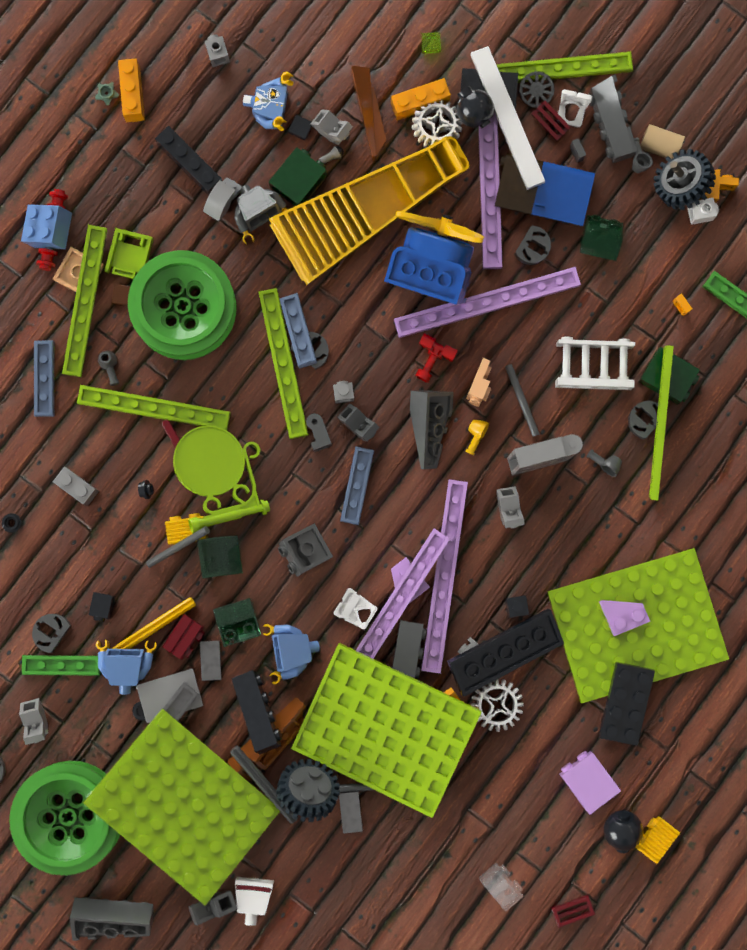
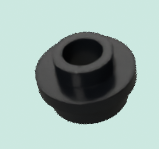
(145, 489)
(5, 523)

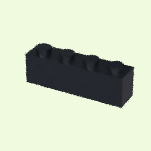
(187, 159)
(257, 712)

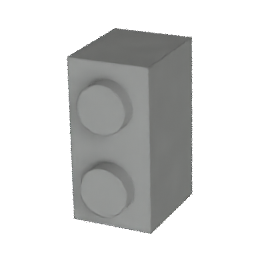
(75, 486)

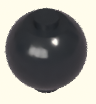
(474, 107)
(623, 830)

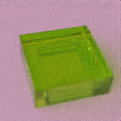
(431, 42)

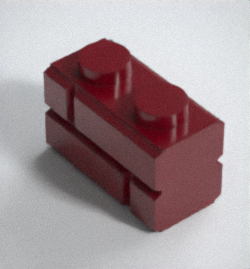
(183, 637)

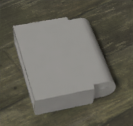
(544, 454)

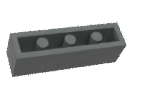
(408, 648)

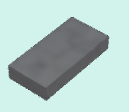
(210, 660)
(180, 701)
(350, 812)

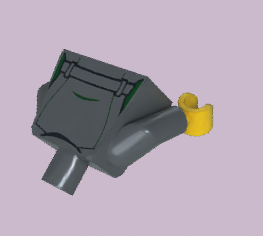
(255, 208)

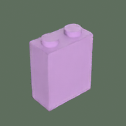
(589, 781)

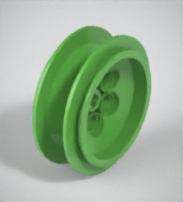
(155, 285)
(37, 837)

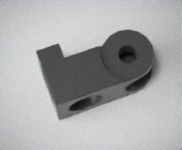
(317, 426)

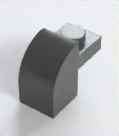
(358, 422)
(218, 906)

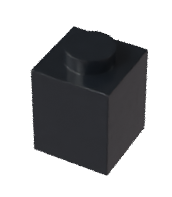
(101, 606)
(516, 606)

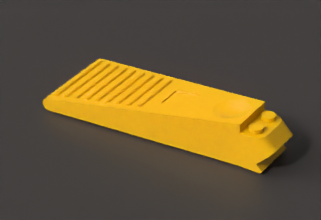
(345, 218)

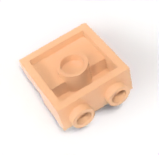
(479, 388)

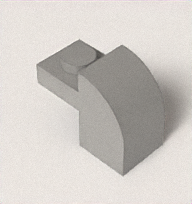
(331, 127)
(221, 198)
(509, 507)
(34, 721)

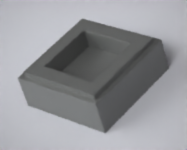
(577, 150)

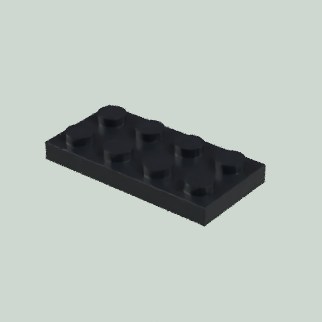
(626, 703)

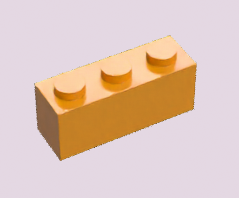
(131, 90)
(407, 102)

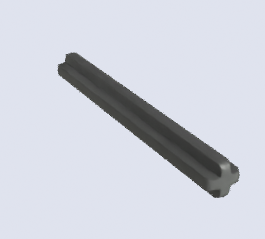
(260, 780)

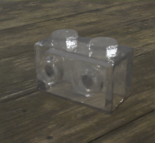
(501, 886)

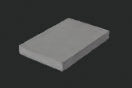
(158, 692)

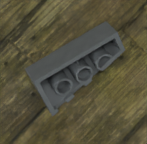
(612, 120)
(110, 918)

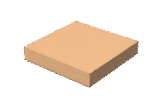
(69, 269)

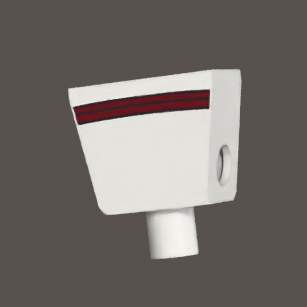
(252, 897)

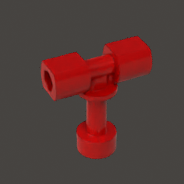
(435, 351)

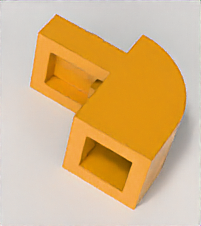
(725, 182)

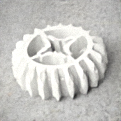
(429, 122)
(502, 696)

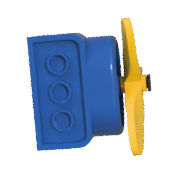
(433, 261)

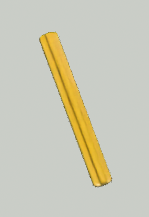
(156, 625)

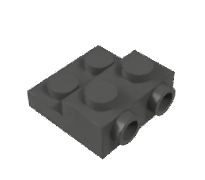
(304, 550)

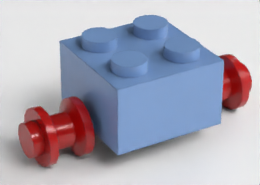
(47, 228)

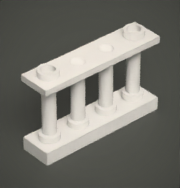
(585, 380)

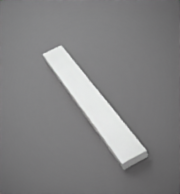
(508, 118)

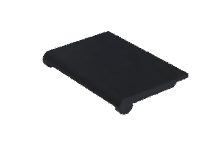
(471, 78)

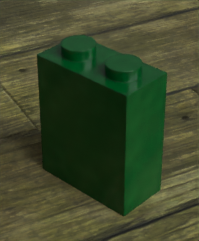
(298, 177)
(682, 376)

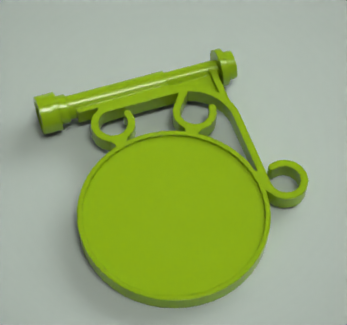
(210, 464)

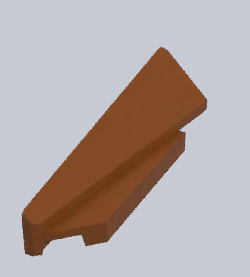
(369, 110)
(289, 723)

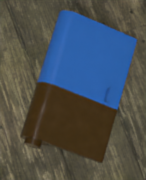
(561, 197)

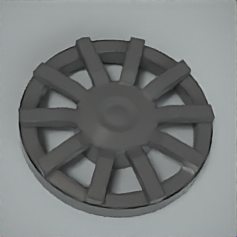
(536, 89)

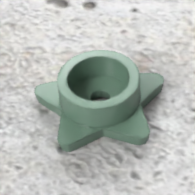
(106, 88)

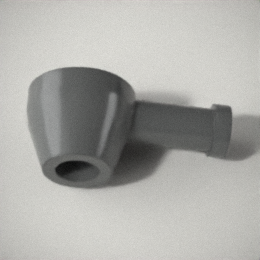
(642, 160)
(109, 366)
(610, 465)

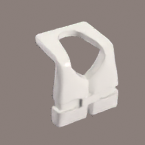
(571, 97)
(351, 605)

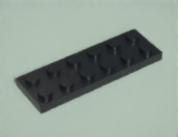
(505, 652)

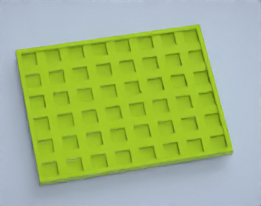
(676, 640)
(386, 730)
(182, 806)

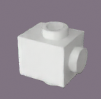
(703, 212)

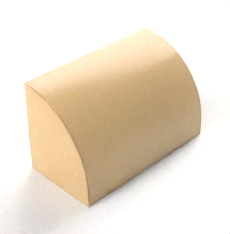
(661, 141)

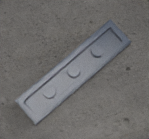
(298, 330)
(44, 378)
(357, 485)

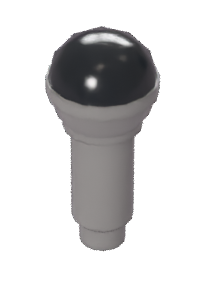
(336, 153)

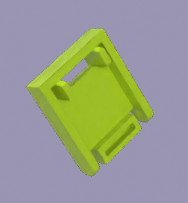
(125, 257)

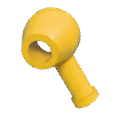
(478, 429)

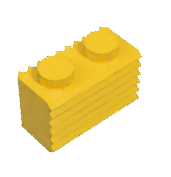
(179, 529)
(657, 839)

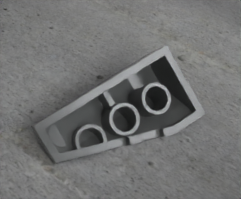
(429, 417)

